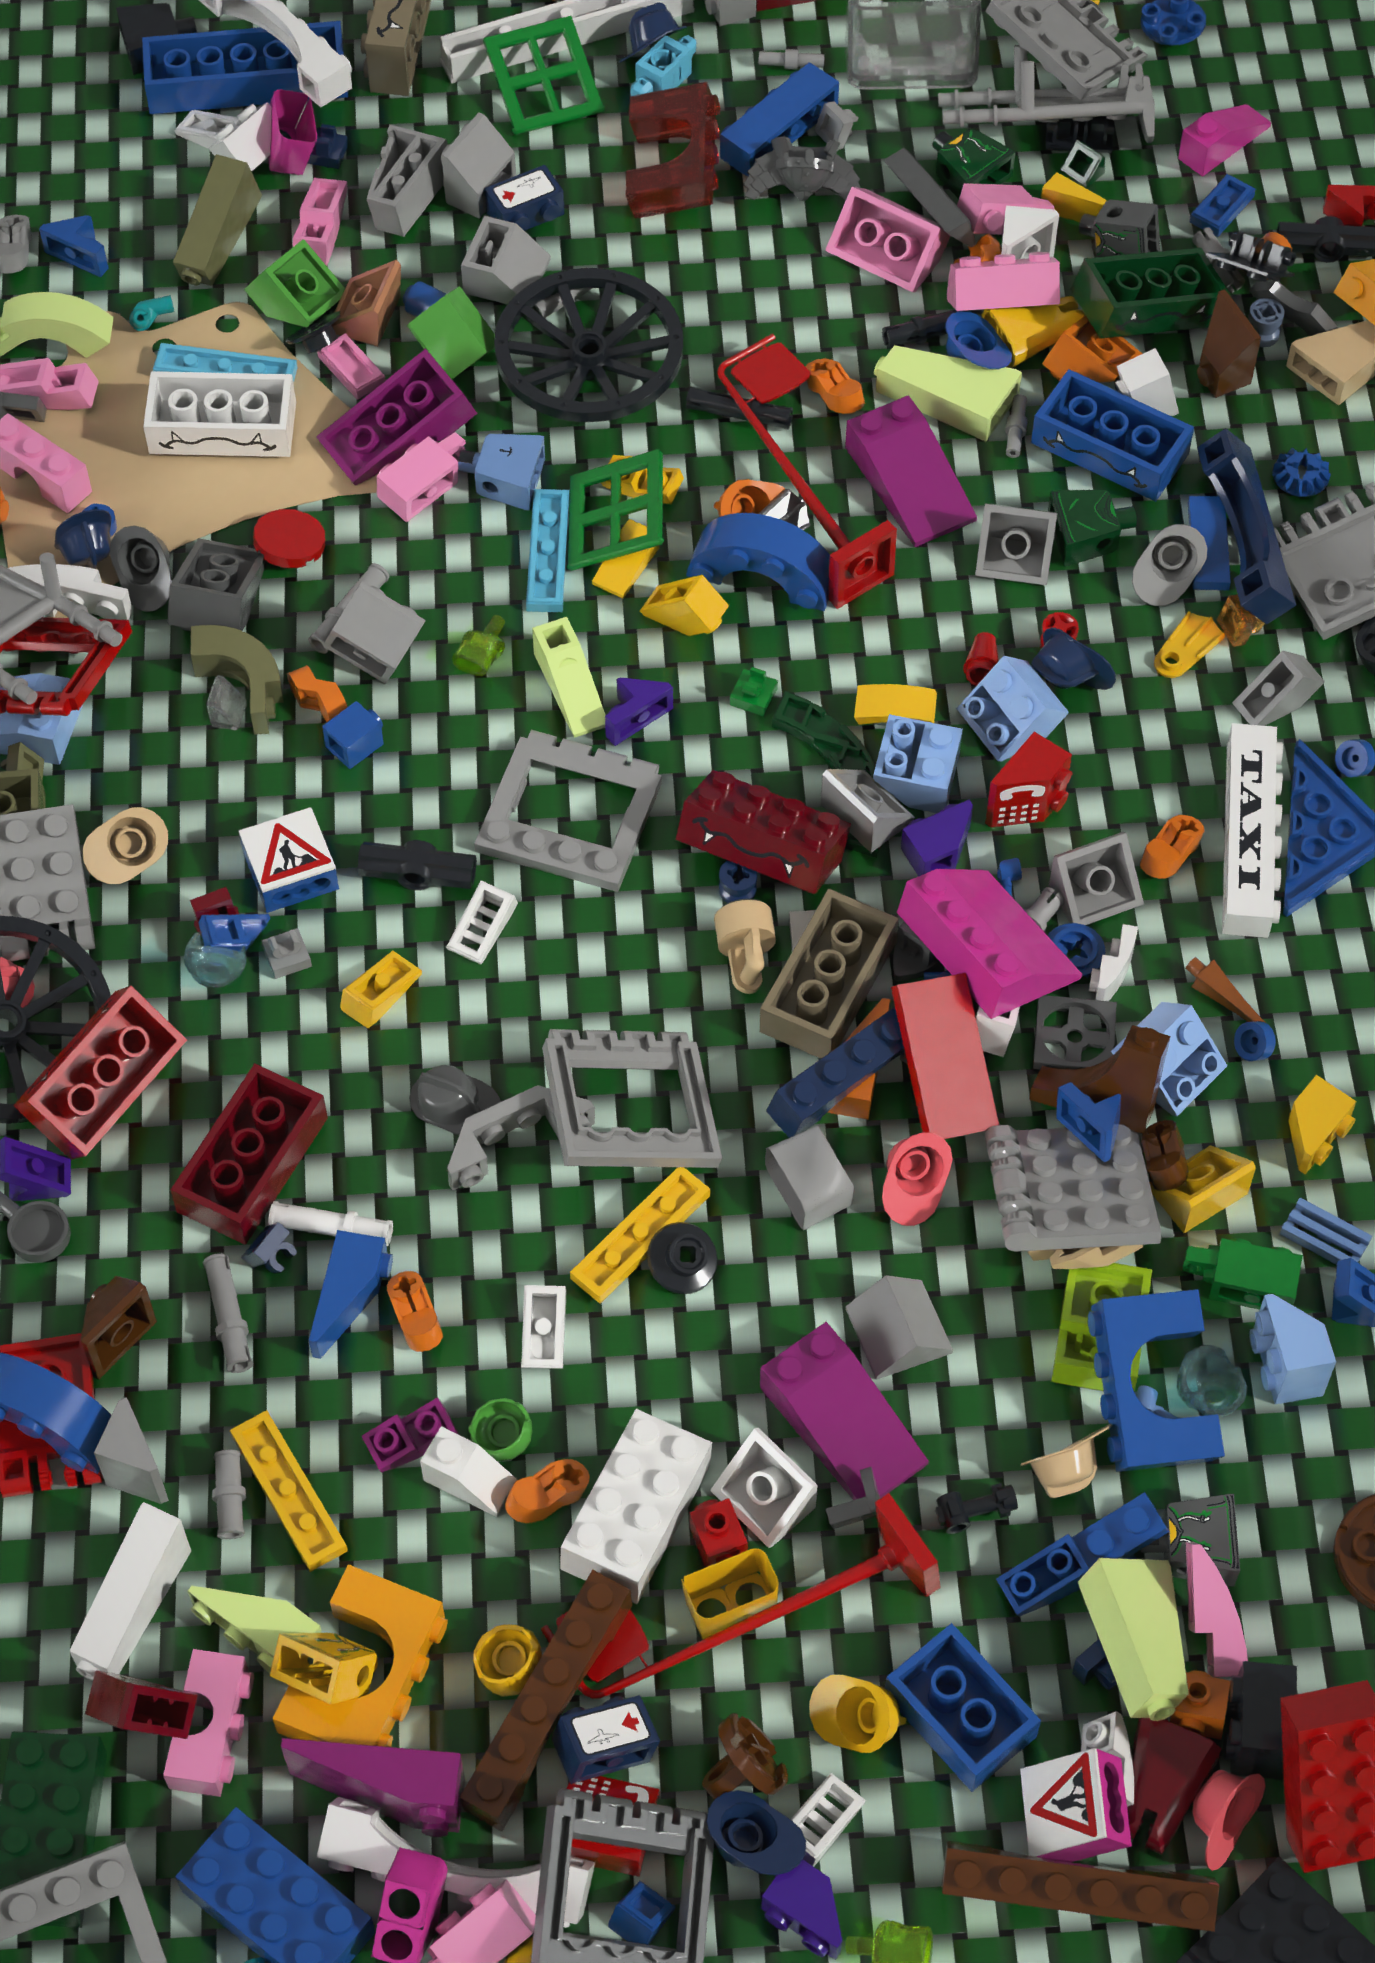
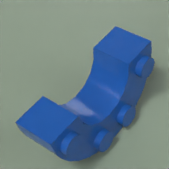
(765, 547)
(52, 1410)

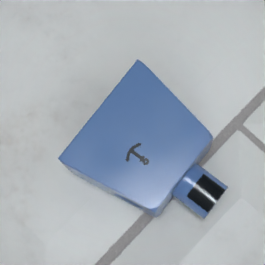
(506, 467)

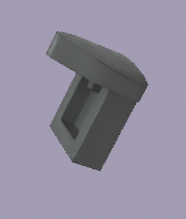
(22, 406)
(911, 956)
(857, 1509)

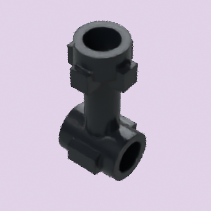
(955, 1512)

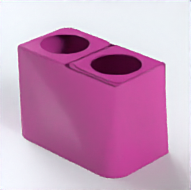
(291, 154)
(426, 1878)

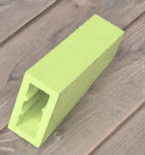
(949, 388)
(1139, 1631)

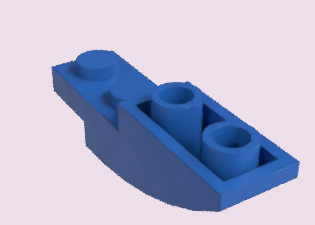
(1061, 1565)

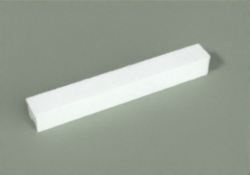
(466, 57)

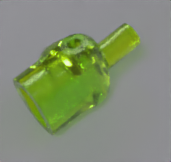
(480, 648)
(894, 1944)

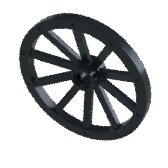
(589, 352)
(11, 1010)

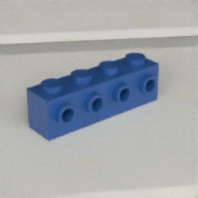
(782, 113)

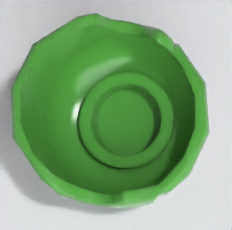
(501, 1428)

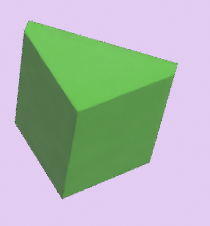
(453, 332)

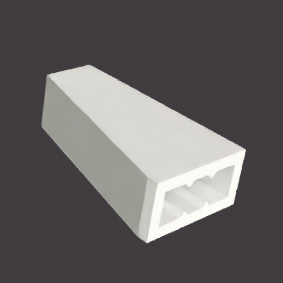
(131, 1591)

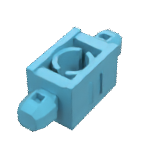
(664, 65)

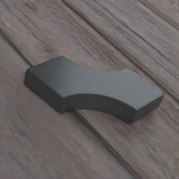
(1301, 312)

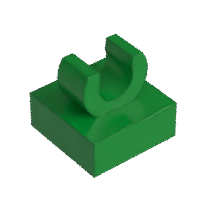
(753, 691)

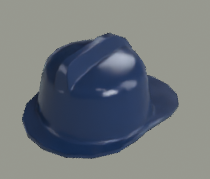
(650, 25)
(85, 538)
(1070, 663)
(754, 1834)

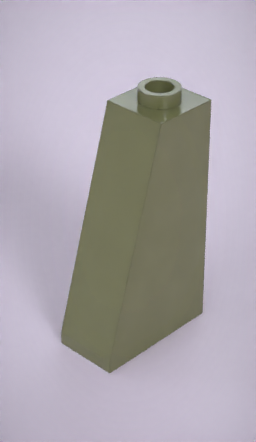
(217, 220)

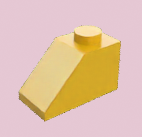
(686, 606)

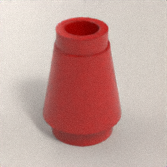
(981, 658)

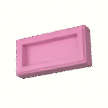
(351, 366)

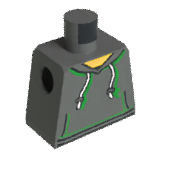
(1123, 228)
(1206, 1522)

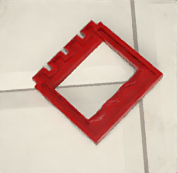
(61, 635)

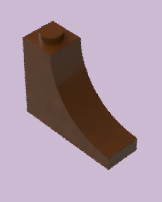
(1131, 1071)

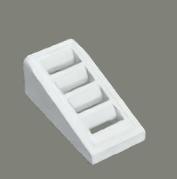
(483, 893)
(817, 1846)

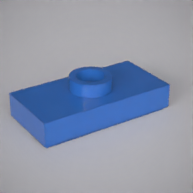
(1222, 205)

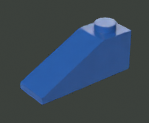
(349, 1286)

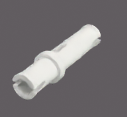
(328, 1222)

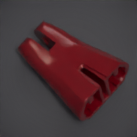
(1168, 1774)

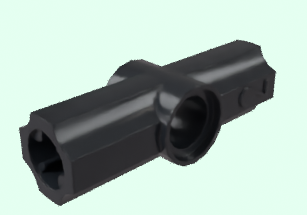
(1329, 238)
(417, 865)

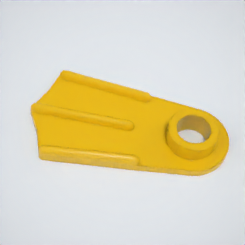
(1187, 644)

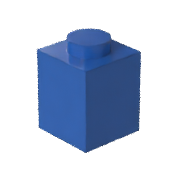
(353, 734)

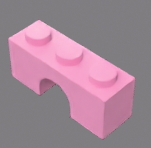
(58, 474)
(204, 1759)

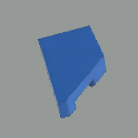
(232, 930)

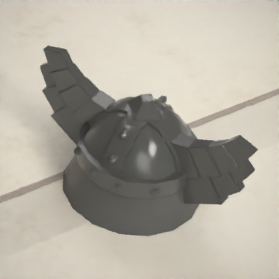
(801, 170)

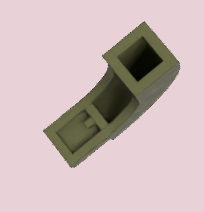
(242, 657)

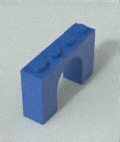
(1138, 1435)

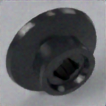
(316, 335)
(665, 1253)

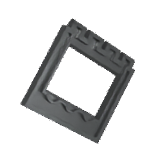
(638, 1827)

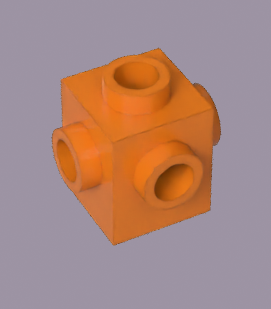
(1205, 1705)

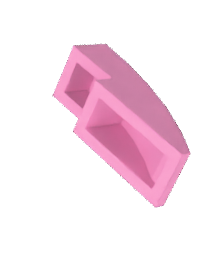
(321, 216)
(57, 387)
(1213, 1613)

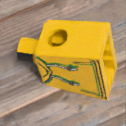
(339, 1666)

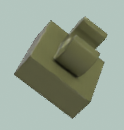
(22, 758)

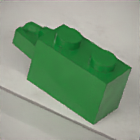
(1245, 1271)

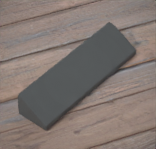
(931, 196)

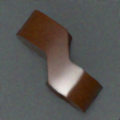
(1165, 1155)

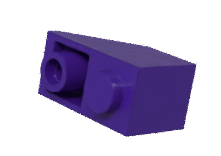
(937, 839)
(807, 1906)

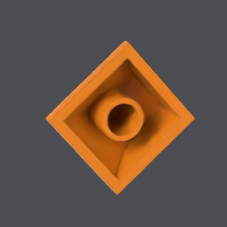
(1087, 354)

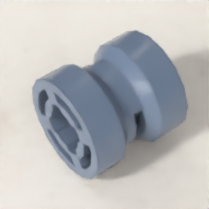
(1266, 317)

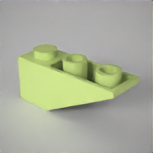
(568, 676)
(250, 1619)

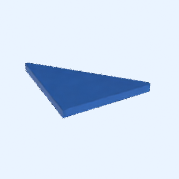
(1327, 831)

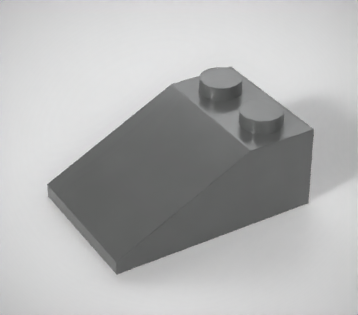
(215, 586)

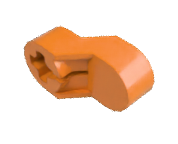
(835, 386)
(316, 693)
(1172, 846)
(419, 1327)
(546, 1491)

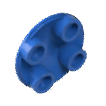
(1173, 21)

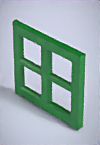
(543, 75)
(651, 501)

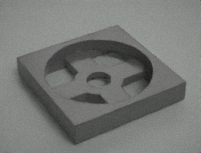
(1076, 1009)

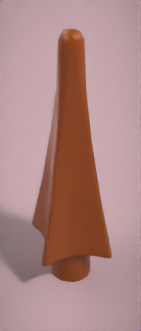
(1214, 984)

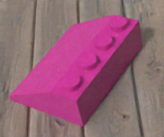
(986, 934)

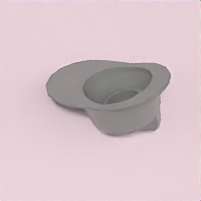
(1169, 564)

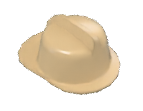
(125, 845)
(1068, 1468)

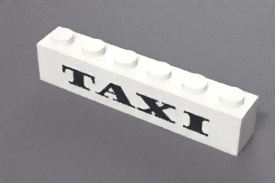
(1250, 831)

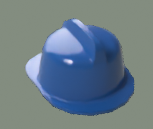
(976, 341)

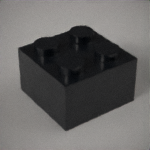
(1255, 1721)

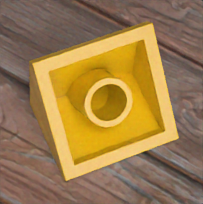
(1212, 1184)

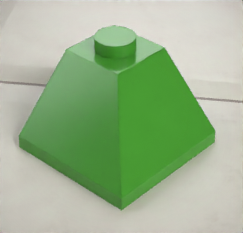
(296, 287)

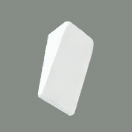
(202, 126)
(543, 1326)

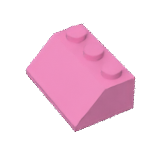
(887, 239)
(1004, 282)

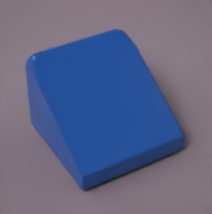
(640, 1914)

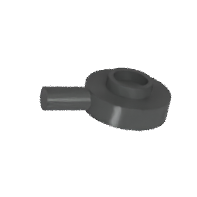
(36, 1229)

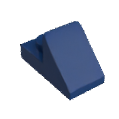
(75, 243)
(1090, 1122)
(1353, 1294)

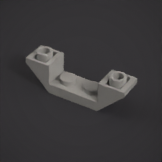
(469, 1162)

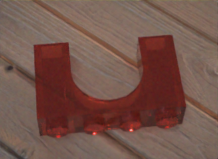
(691, 176)

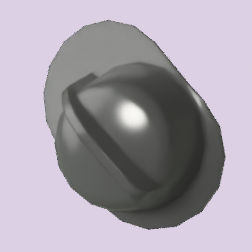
(142, 567)
(449, 1096)

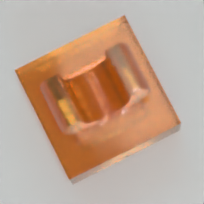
(1237, 622)

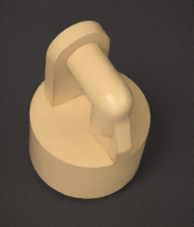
(744, 935)

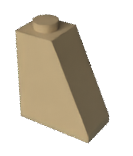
(1336, 360)

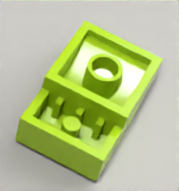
(1075, 1344)

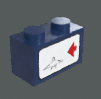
(526, 198)
(605, 1738)

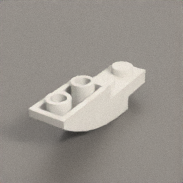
(84, 587)

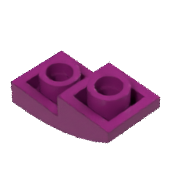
(407, 1439)

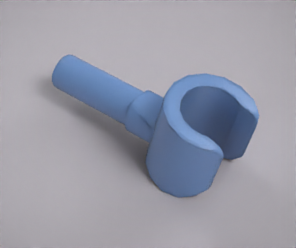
(1148, 1398)

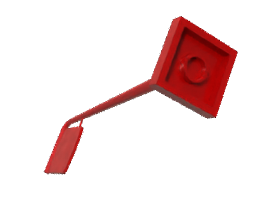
(856, 564)
(901, 1549)

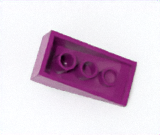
(397, 414)
(908, 470)
(840, 1413)
(407, 1784)

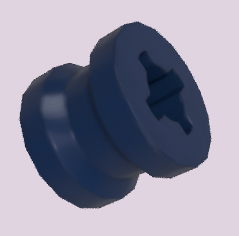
(742, 888)

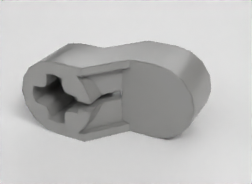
(14, 243)

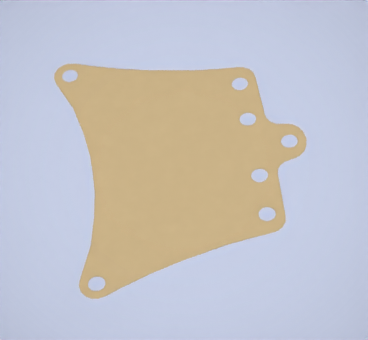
(173, 493)

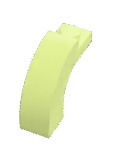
(55, 318)

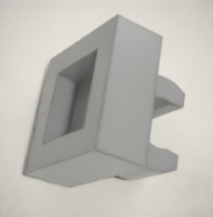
(835, 123)
(286, 953)

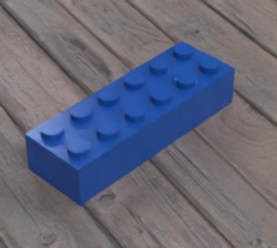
(223, 68)

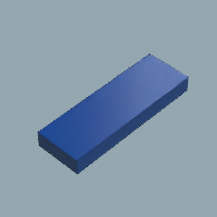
(1209, 518)

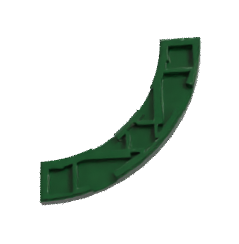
(828, 738)

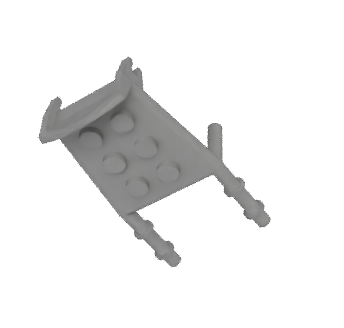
(1050, 105)
(27, 602)

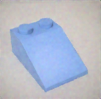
(41, 733)

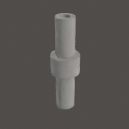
(790, 59)
(1016, 426)

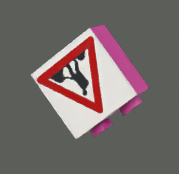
(1075, 1806)

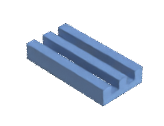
(1327, 1228)

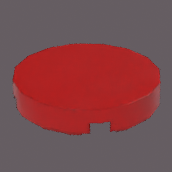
(289, 538)

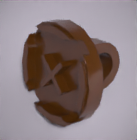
(747, 1758)

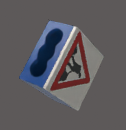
(289, 859)

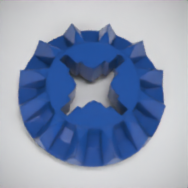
(1287, 477)
(1073, 935)

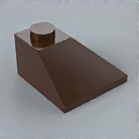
(1228, 349)
(115, 1321)

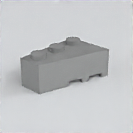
(406, 179)

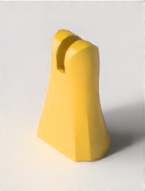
(1032, 328)

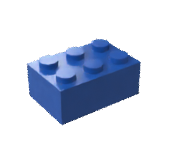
(962, 1707)

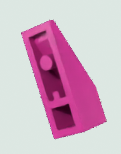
(1219, 136)

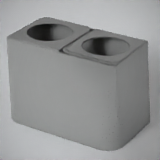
(809, 1177)

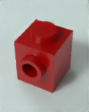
(717, 1531)

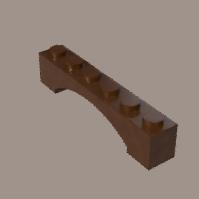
(513, 1753)
(1080, 1888)

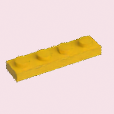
(629, 1242)
(288, 1491)

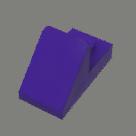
(639, 706)
(33, 1171)

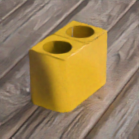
(708, 1582)

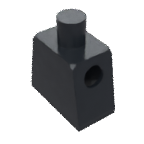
(148, 21)

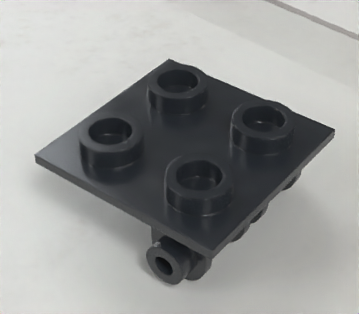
(1095, 133)
(1255, 257)

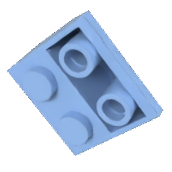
(1010, 707)
(918, 762)
(1190, 1059)
(1292, 1350)

